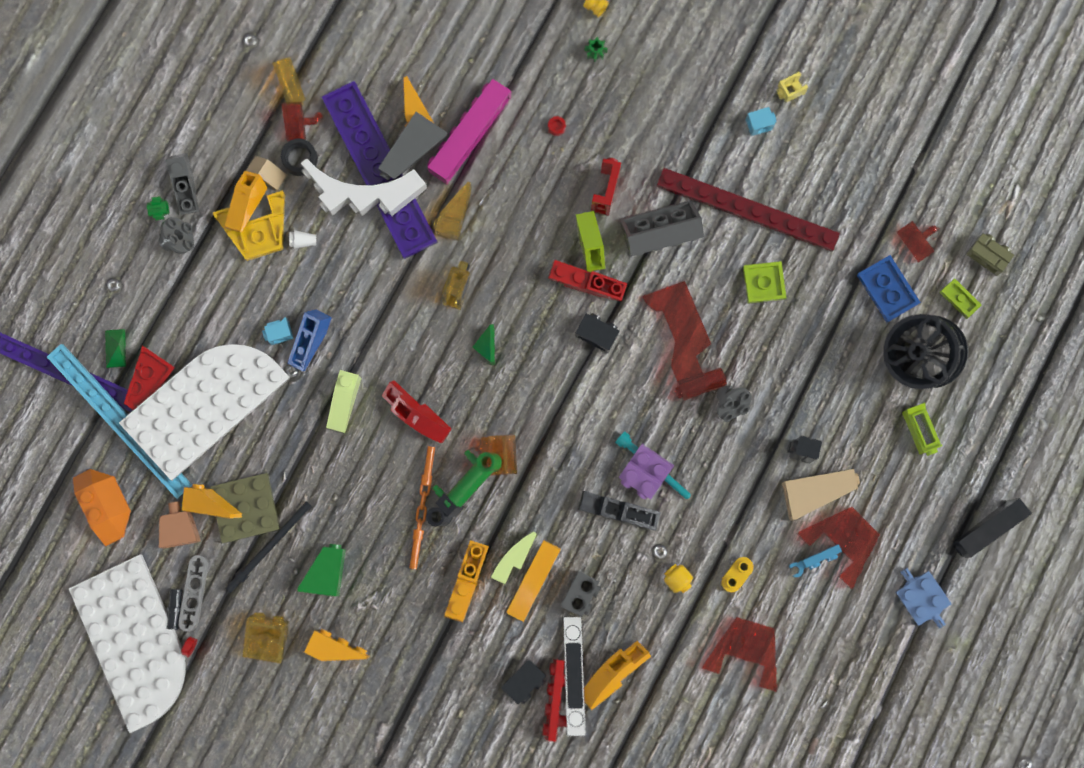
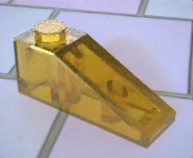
(452, 216)

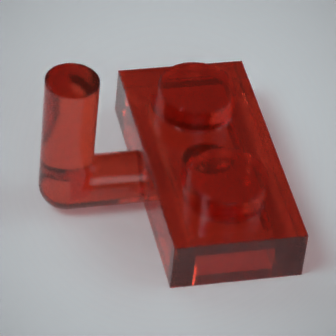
(295, 122)
(917, 240)

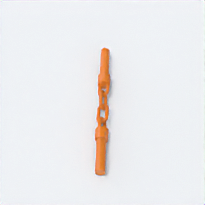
(418, 533)

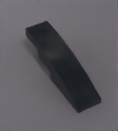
(619, 510)

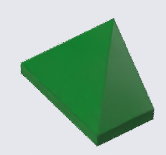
(486, 345)
(115, 348)

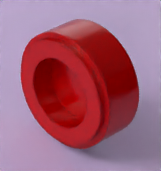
(556, 125)
(188, 646)

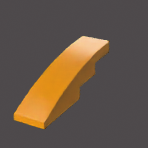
(533, 580)

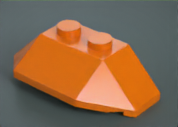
(102, 504)

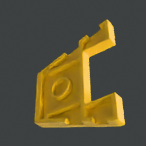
(259, 235)

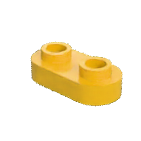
(737, 574)

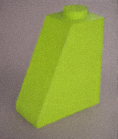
(590, 241)

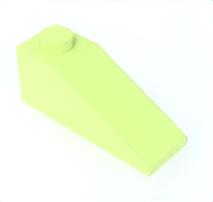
(343, 400)

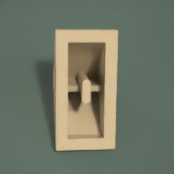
(269, 172)

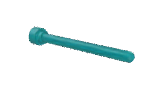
(625, 442)

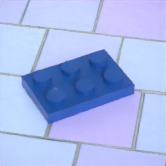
(888, 288)

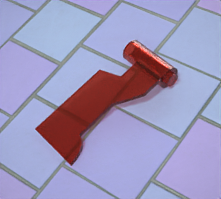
(689, 340)

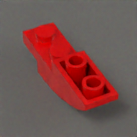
(586, 281)
(415, 415)

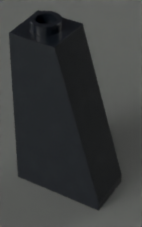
(992, 527)

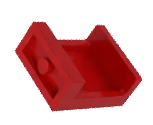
(602, 204)

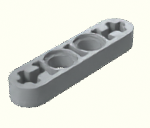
(195, 593)

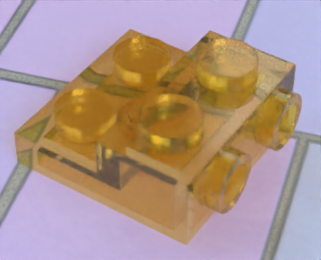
(265, 637)

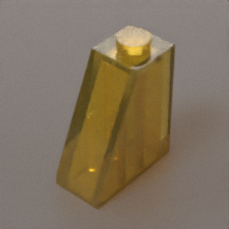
(289, 80)

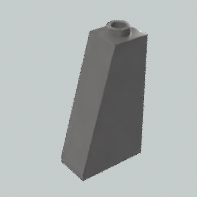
(413, 143)

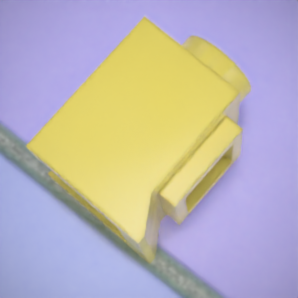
(792, 81)

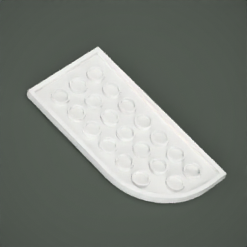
(202, 404)
(132, 641)

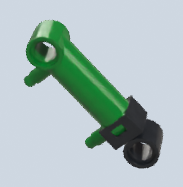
(452, 503)

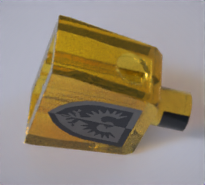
(456, 286)

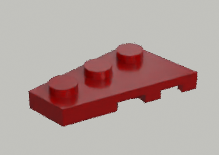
(148, 377)

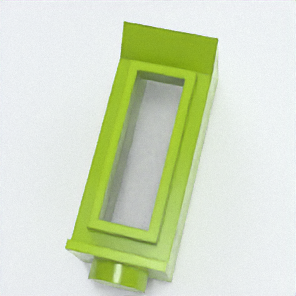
(922, 429)

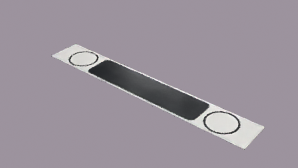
(574, 676)

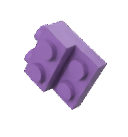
(645, 472)

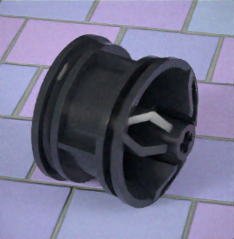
(925, 351)

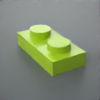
(960, 298)

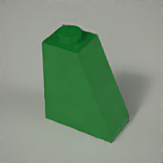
(325, 573)

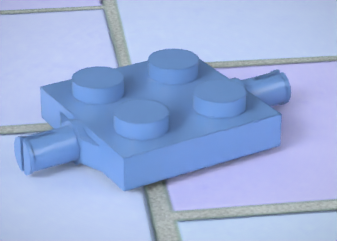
(923, 598)

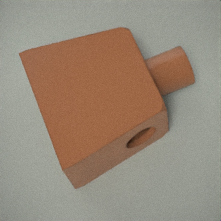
(177, 528)

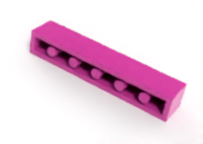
(469, 131)

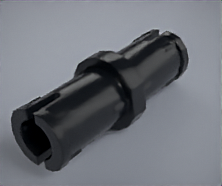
(174, 609)

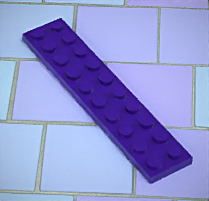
(368, 151)

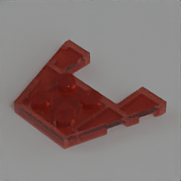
(852, 534)
(748, 642)

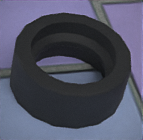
(290, 146)

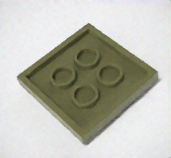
(256, 503)

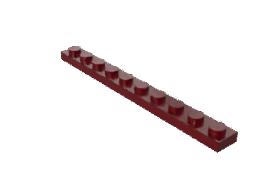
(748, 209)

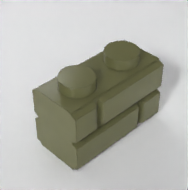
(990, 254)

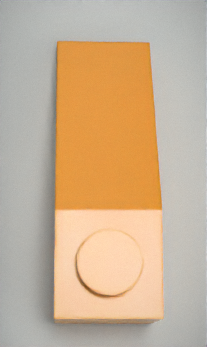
(413, 102)
(208, 502)

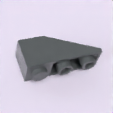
(183, 183)

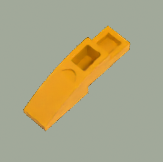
(466, 581)
(612, 672)

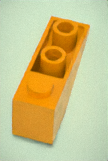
(245, 199)
(327, 648)

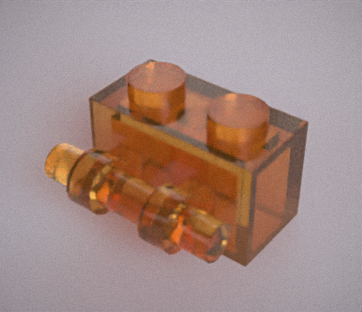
(506, 448)

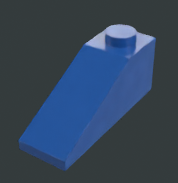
(309, 337)

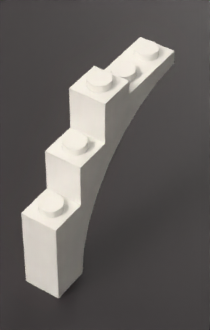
(337, 194)

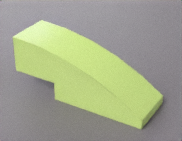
(513, 558)

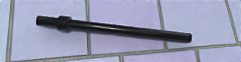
(242, 575)

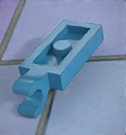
(813, 561)

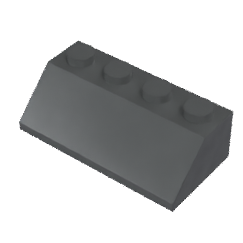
(662, 228)

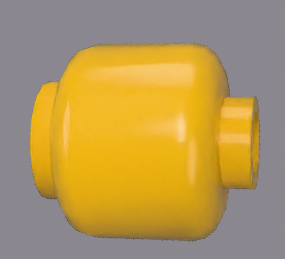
(678, 578)

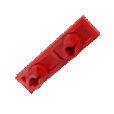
(554, 719)

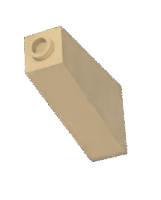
(816, 491)

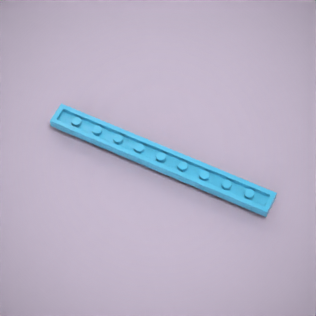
(109, 411)

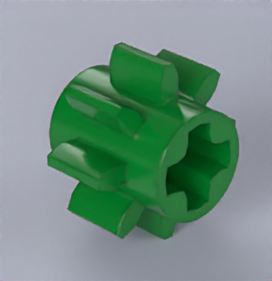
(596, 44)
(158, 208)

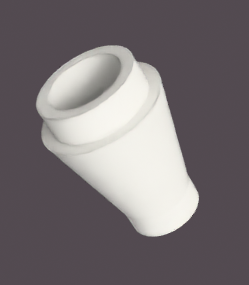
(301, 239)

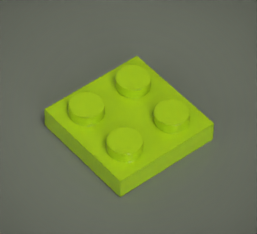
(764, 282)

